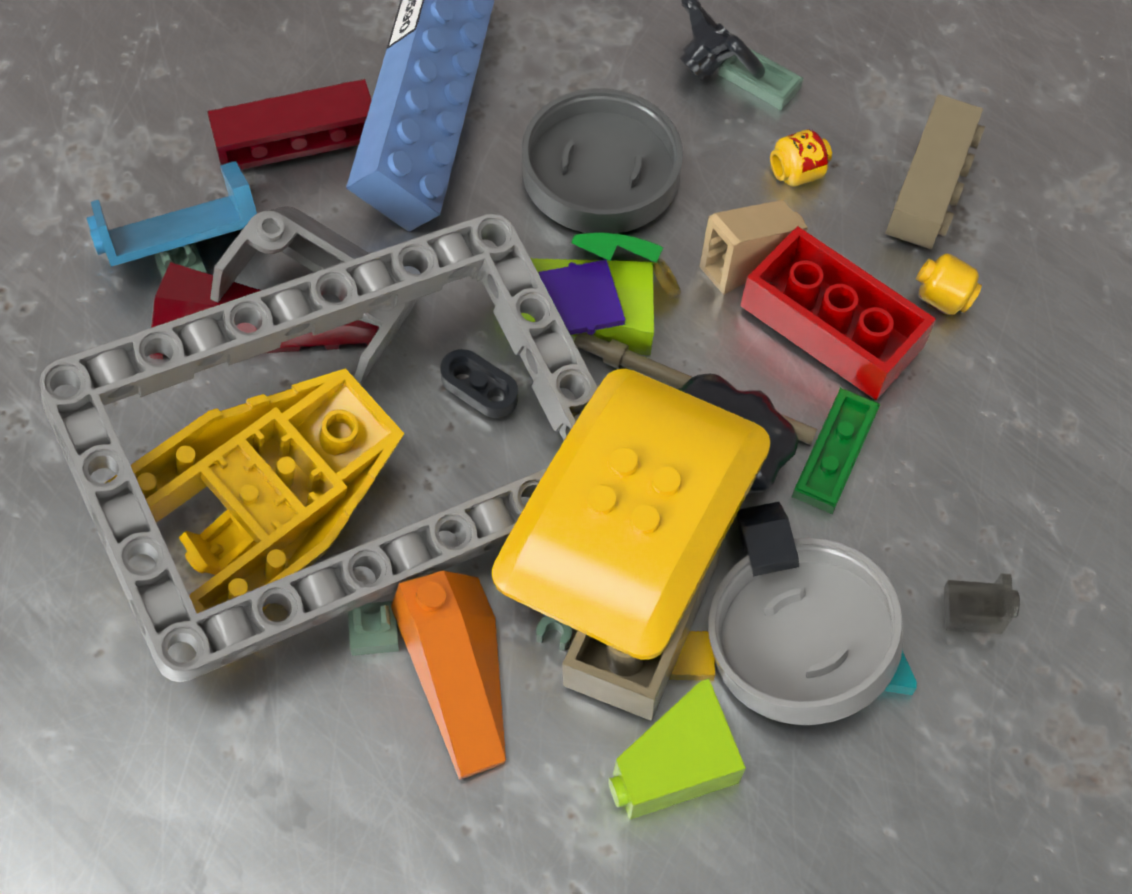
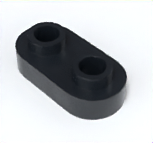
(482, 384)

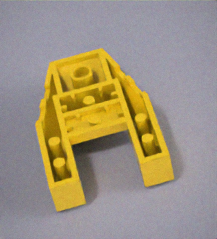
(283, 469)

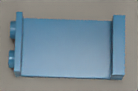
(177, 227)

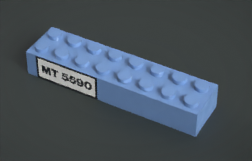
(419, 108)

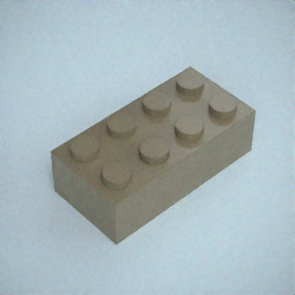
(625, 680)

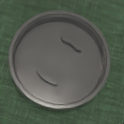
(601, 160)

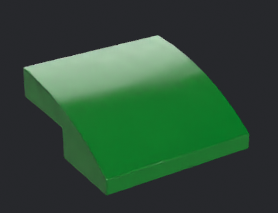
(605, 244)

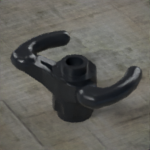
(714, 45)

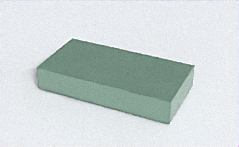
(774, 87)

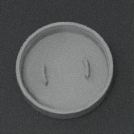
(807, 637)

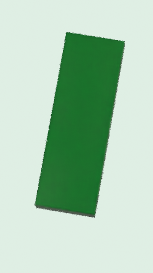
(835, 451)

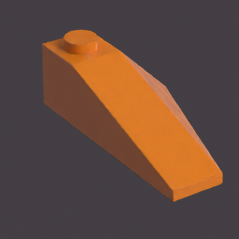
(457, 661)

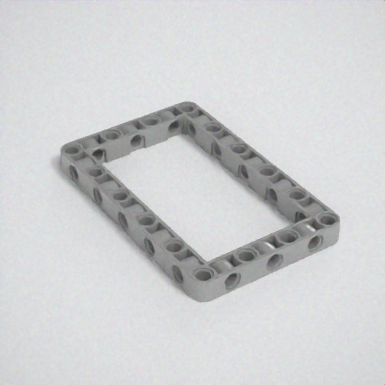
(281, 314)

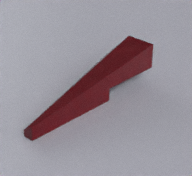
(189, 291)

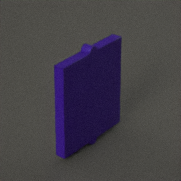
(584, 296)

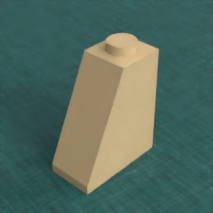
(742, 239)

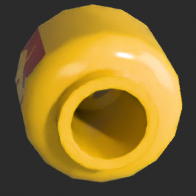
(800, 158)
(948, 284)

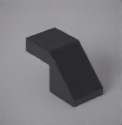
(767, 538)

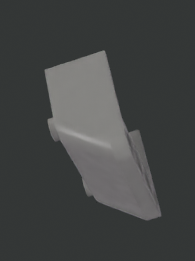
(314, 247)

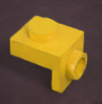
(217, 544)

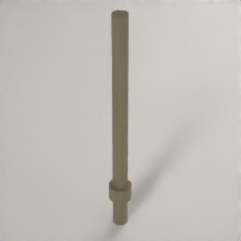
(617, 355)

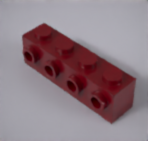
(292, 122)

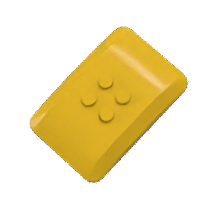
(631, 513)

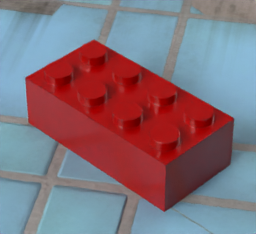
(837, 312)

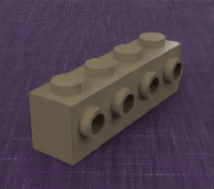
(934, 172)

